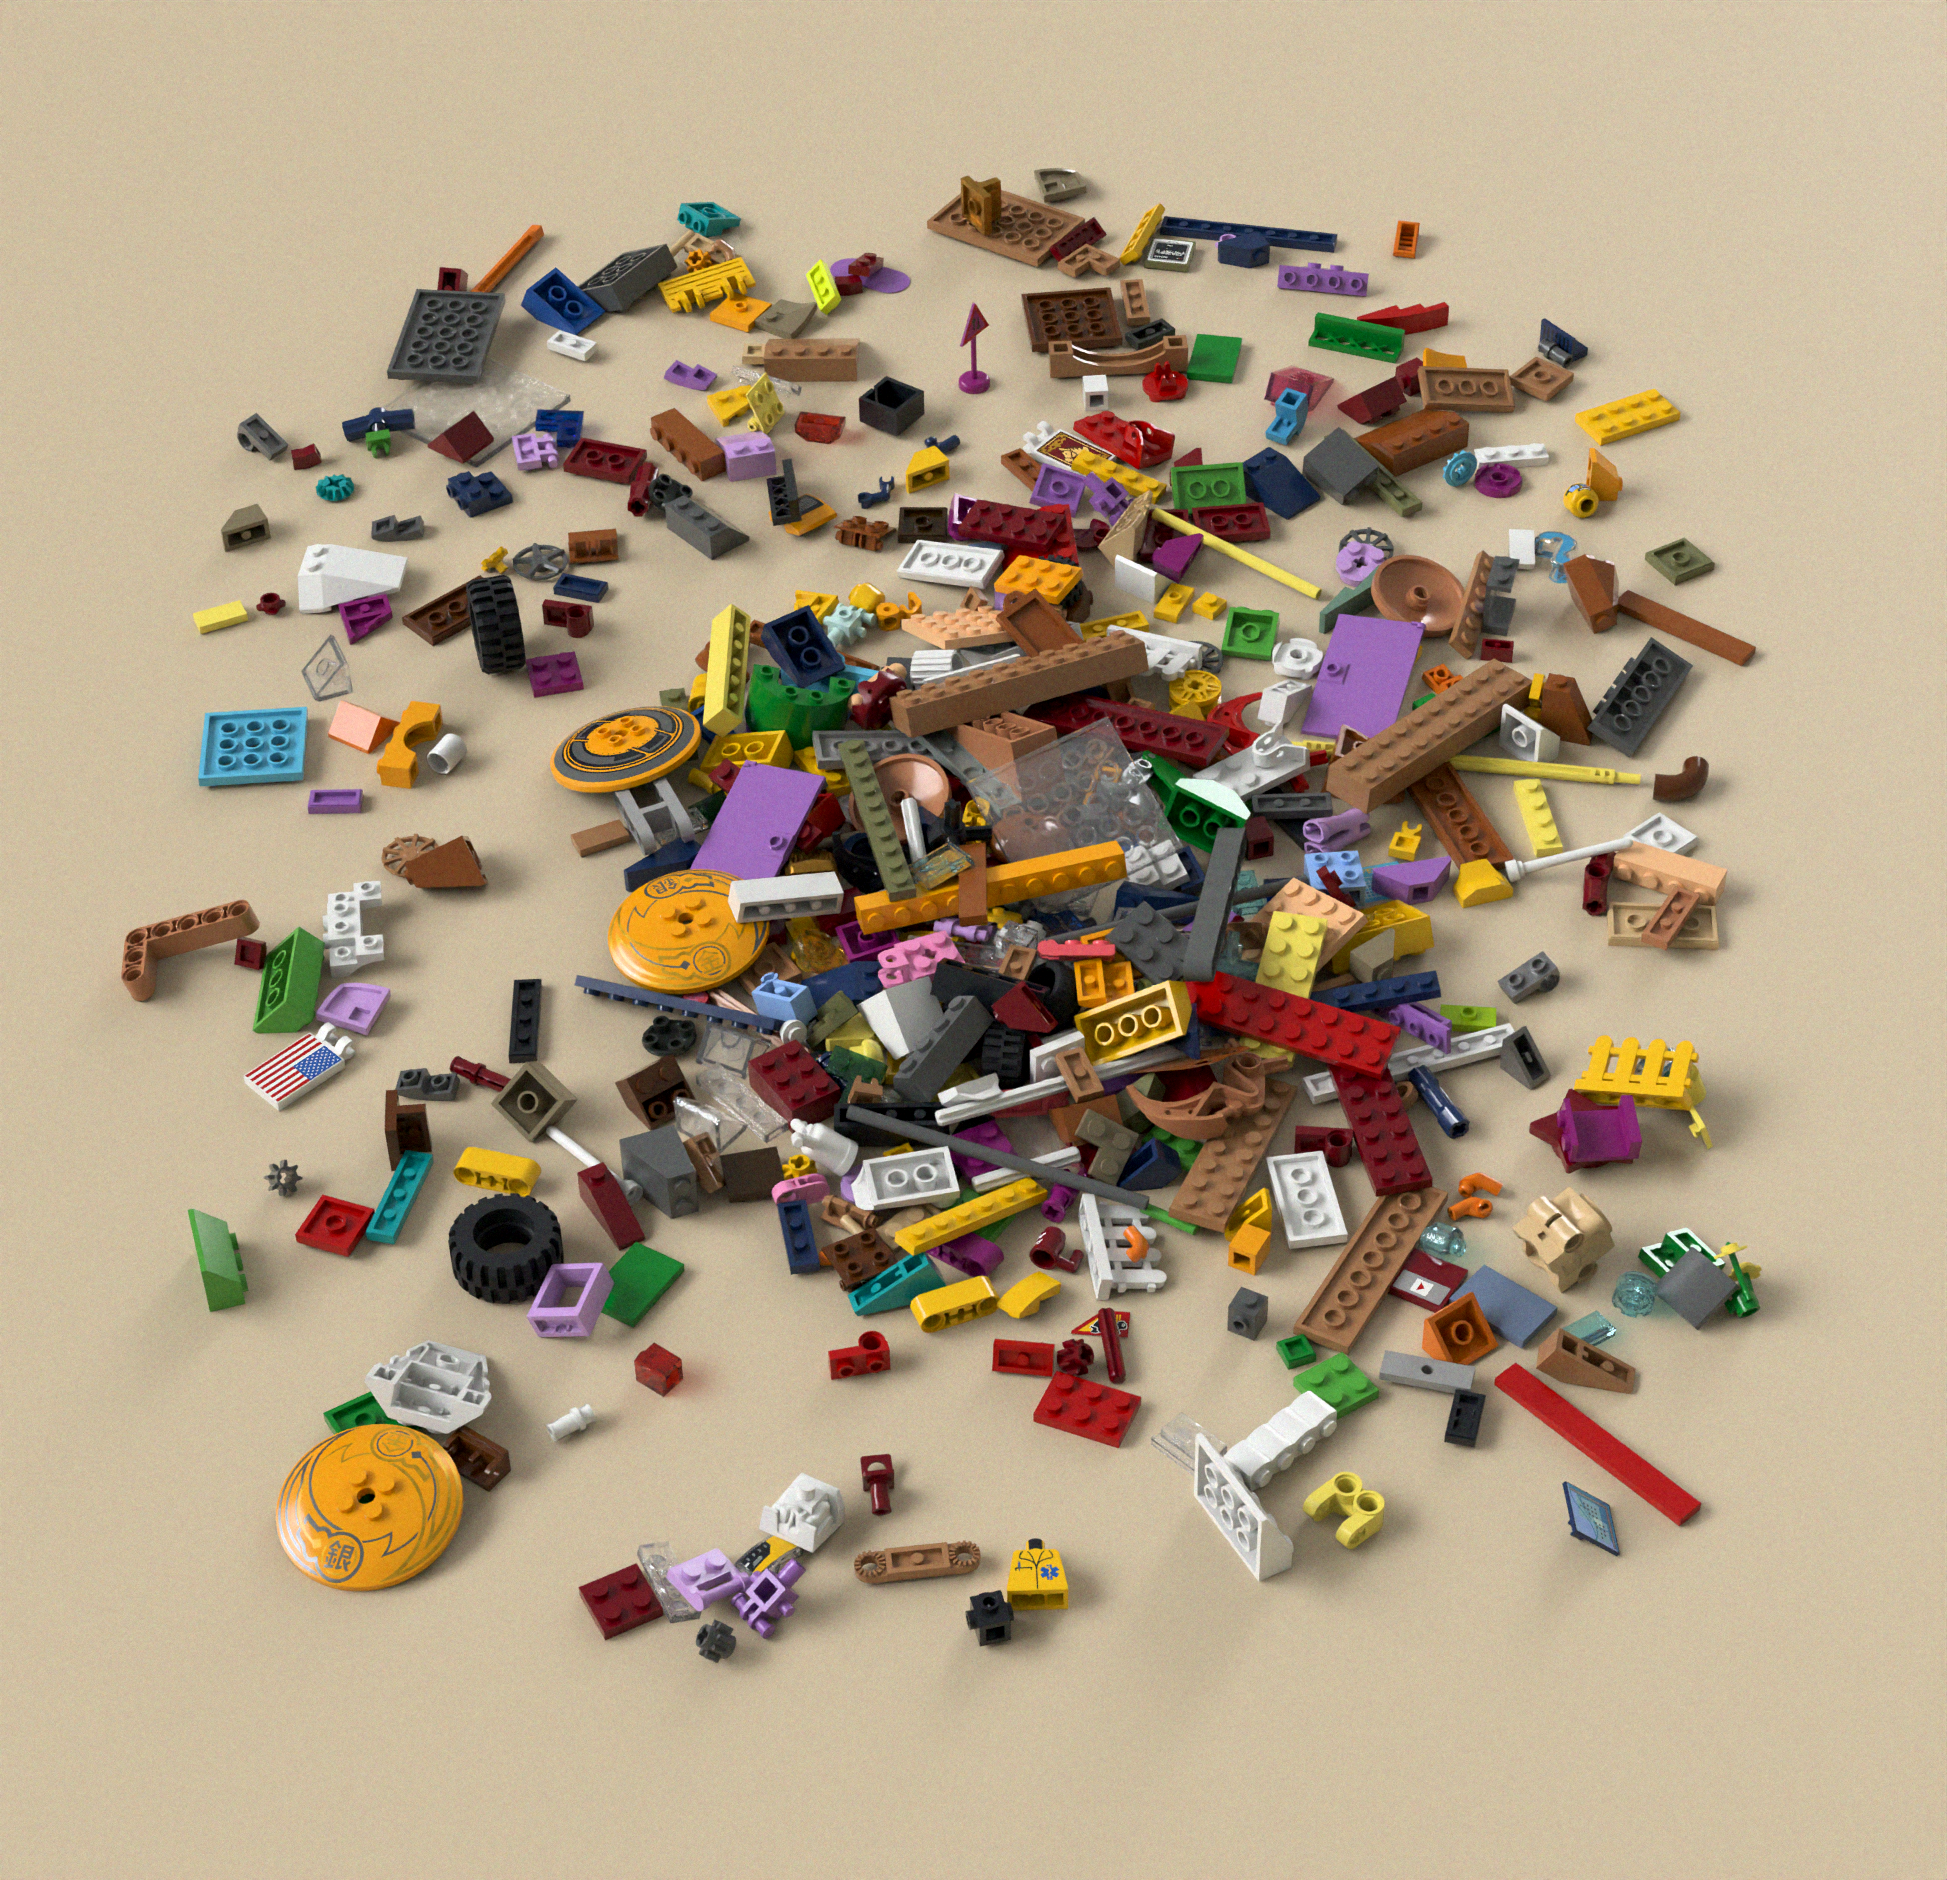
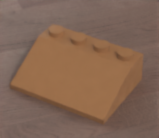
(812, 359)

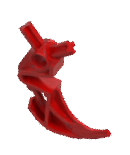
(1241, 737)

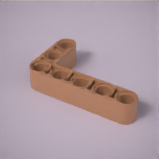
(177, 936)

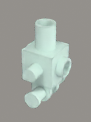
(846, 624)

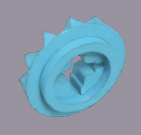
(1463, 473)

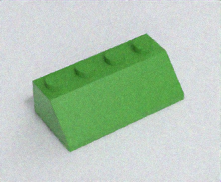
(289, 984)

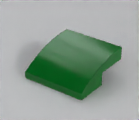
(1664, 1255)

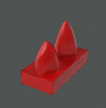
(1023, 1357)

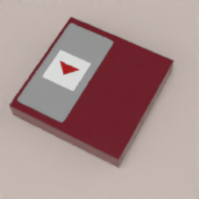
(1427, 1281)

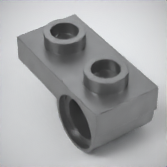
(1532, 975)

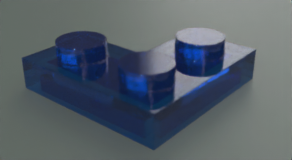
(565, 422)

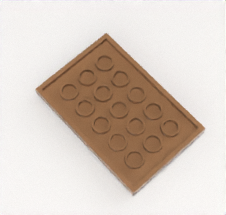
(1021, 233)

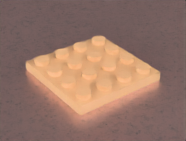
(958, 629)
(1305, 900)

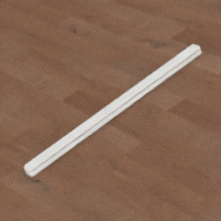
(1053, 1086)

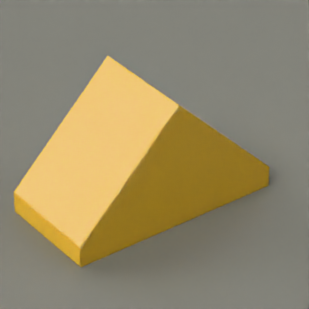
(1254, 1211)

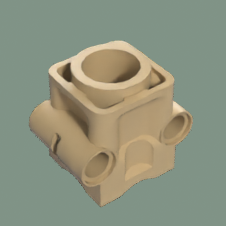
(1565, 1237)

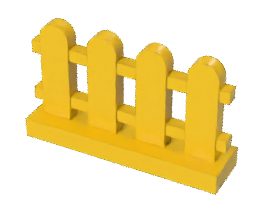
(1647, 1089)

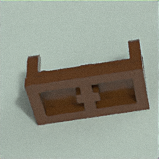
(478, 1457)

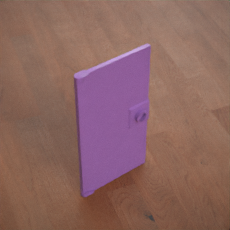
(1363, 676)
(759, 821)

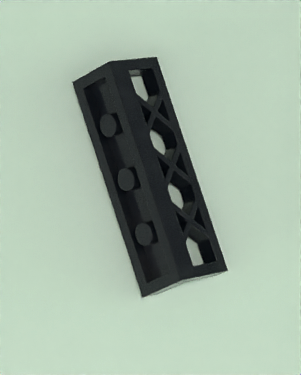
(790, 498)

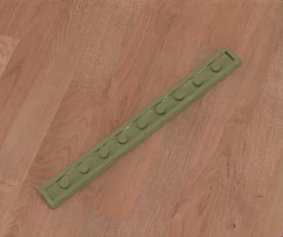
(877, 821)

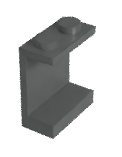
(1498, 609)

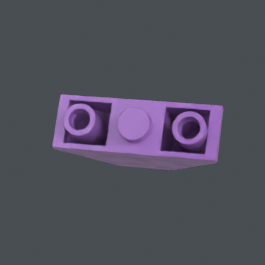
(1412, 881)

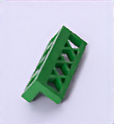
(1358, 335)

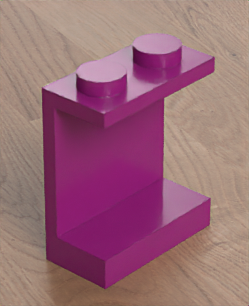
(1600, 1133)

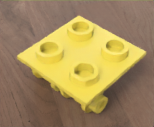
(765, 405)

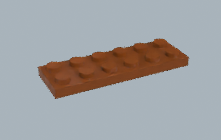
(1458, 818)

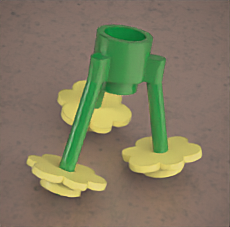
(1744, 1299)

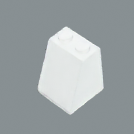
(902, 1015)

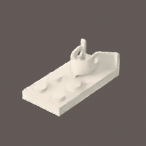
(1260, 766)

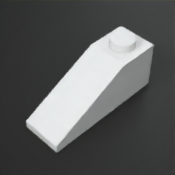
(1282, 701)

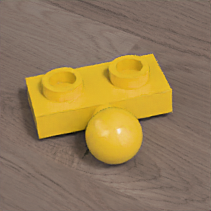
(1536, 697)

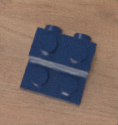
(478, 493)

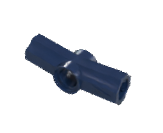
(378, 420)

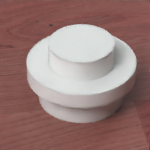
(793, 1030)

